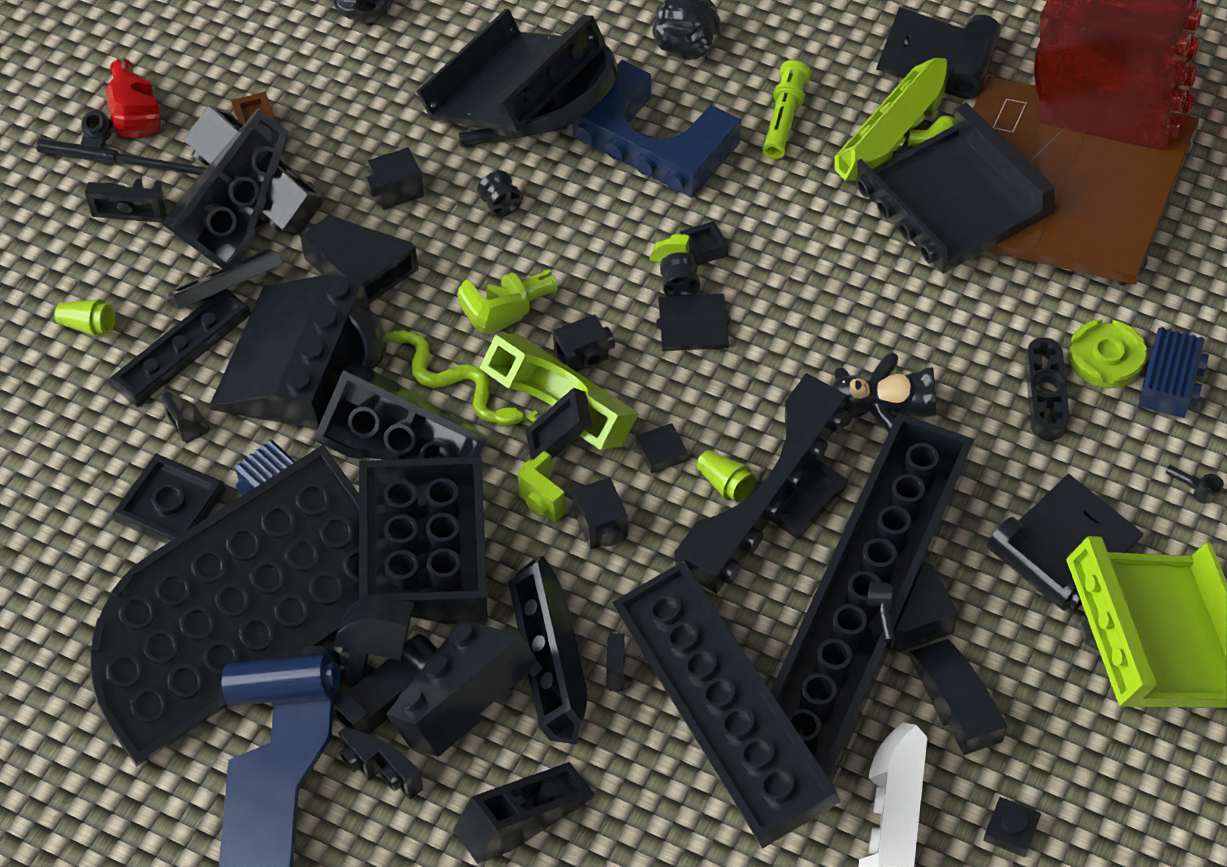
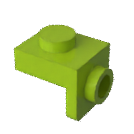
(538, 491)

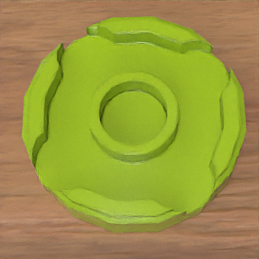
(1107, 353)

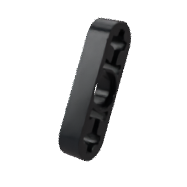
(1040, 402)

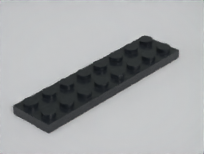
(726, 705)

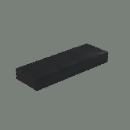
(224, 278)

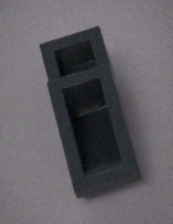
(959, 696)

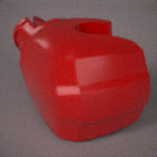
(131, 103)

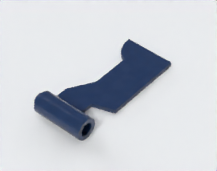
(267, 780)

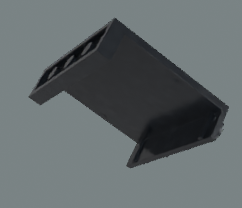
(508, 74)

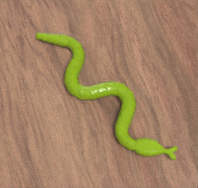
(503, 417)

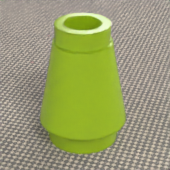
(87, 316)
(728, 476)

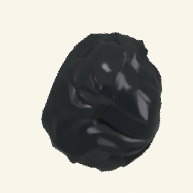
(686, 27)

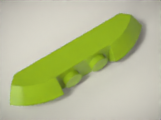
(902, 110)

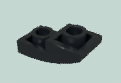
(375, 757)

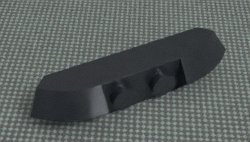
(548, 630)

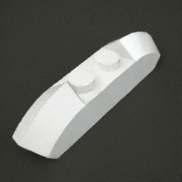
(899, 774)

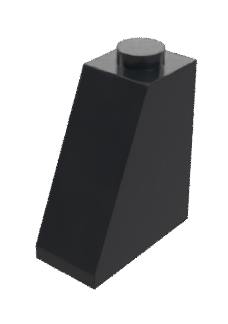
(360, 254)

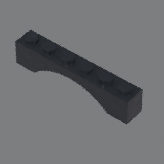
(721, 541)

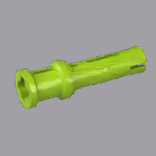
(788, 97)

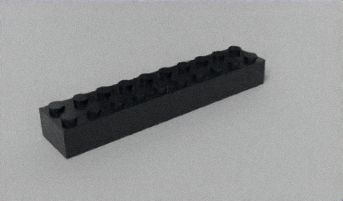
(885, 541)

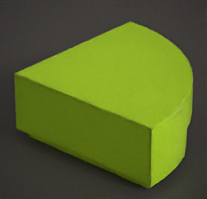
(676, 244)

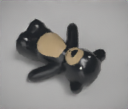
(886, 394)

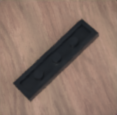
(179, 347)

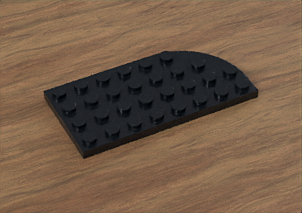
(231, 589)

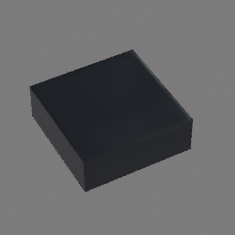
(706, 243)
(661, 448)
(615, 662)

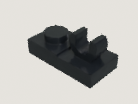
(126, 203)

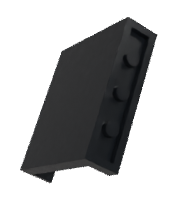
(958, 191)

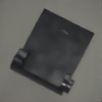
(966, 50)
(1052, 531)

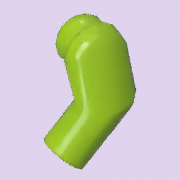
(916, 137)

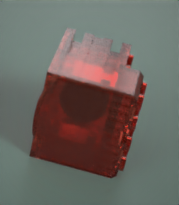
(1118, 67)

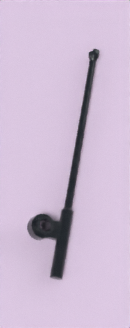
(96, 131)

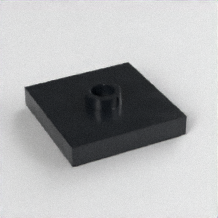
(168, 499)

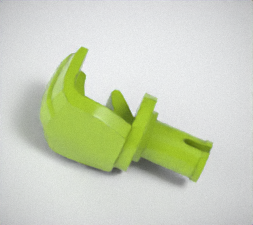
(506, 303)

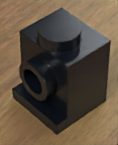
(583, 343)

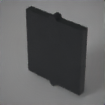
(693, 322)

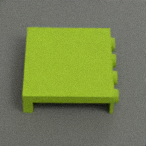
(1157, 623)

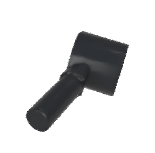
(1200, 486)
(881, 596)

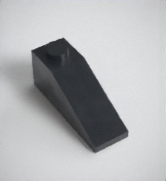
(519, 810)

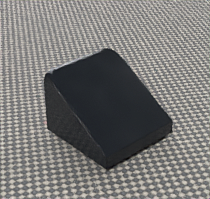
(184, 417)

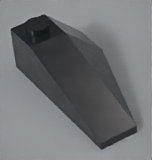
(227, 198)
(388, 422)

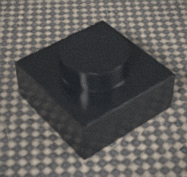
(1012, 827)

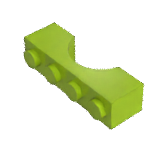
(533, 371)

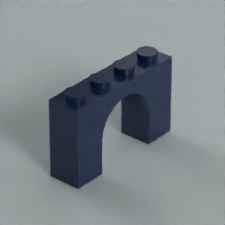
(677, 161)

